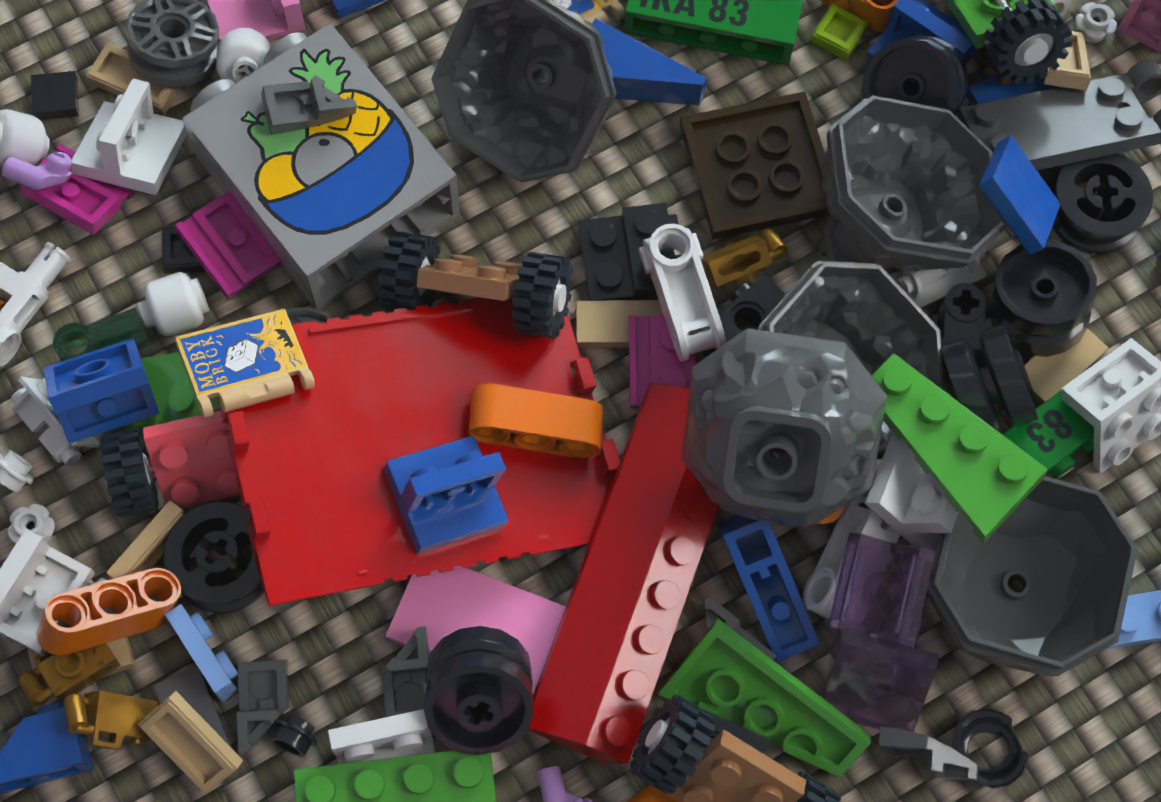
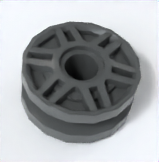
(172, 41)

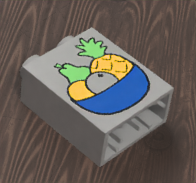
(326, 190)

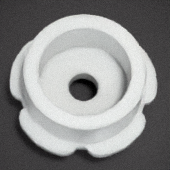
(1092, 30)
(14, 471)
(35, 513)

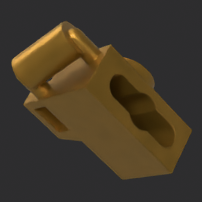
(743, 258)
(67, 673)
(108, 716)

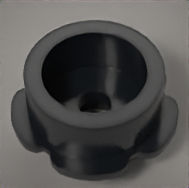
(293, 735)

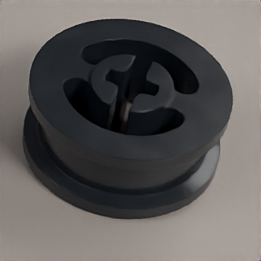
(1123, 193)
(199, 586)

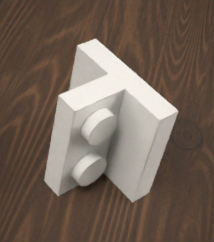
(130, 142)
(910, 497)
(28, 581)

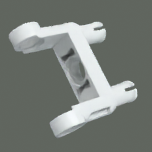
(25, 295)

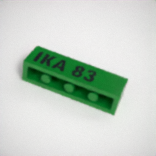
(734, 27)
(1054, 436)

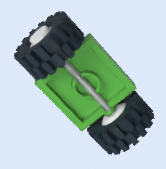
(1017, 34)

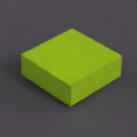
(839, 32)

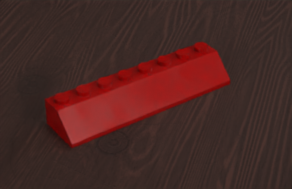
(627, 591)

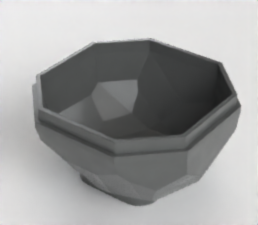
(1072, 576)

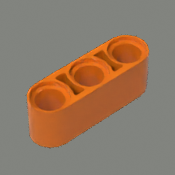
(536, 420)
(94, 626)

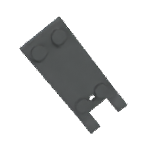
(1074, 124)

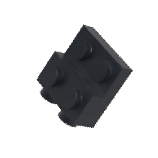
(612, 252)

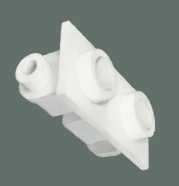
(934, 284)
(35, 410)

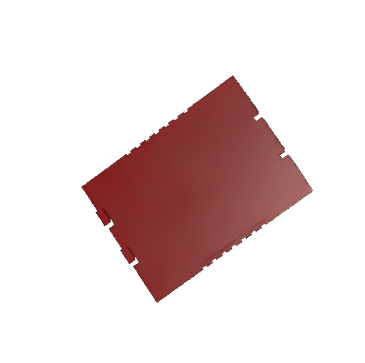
(386, 391)

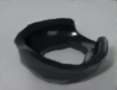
(992, 722)

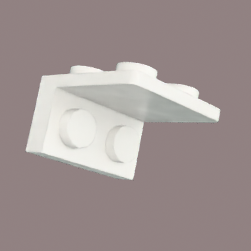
(1120, 402)
(383, 738)

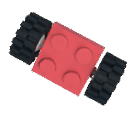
(184, 455)

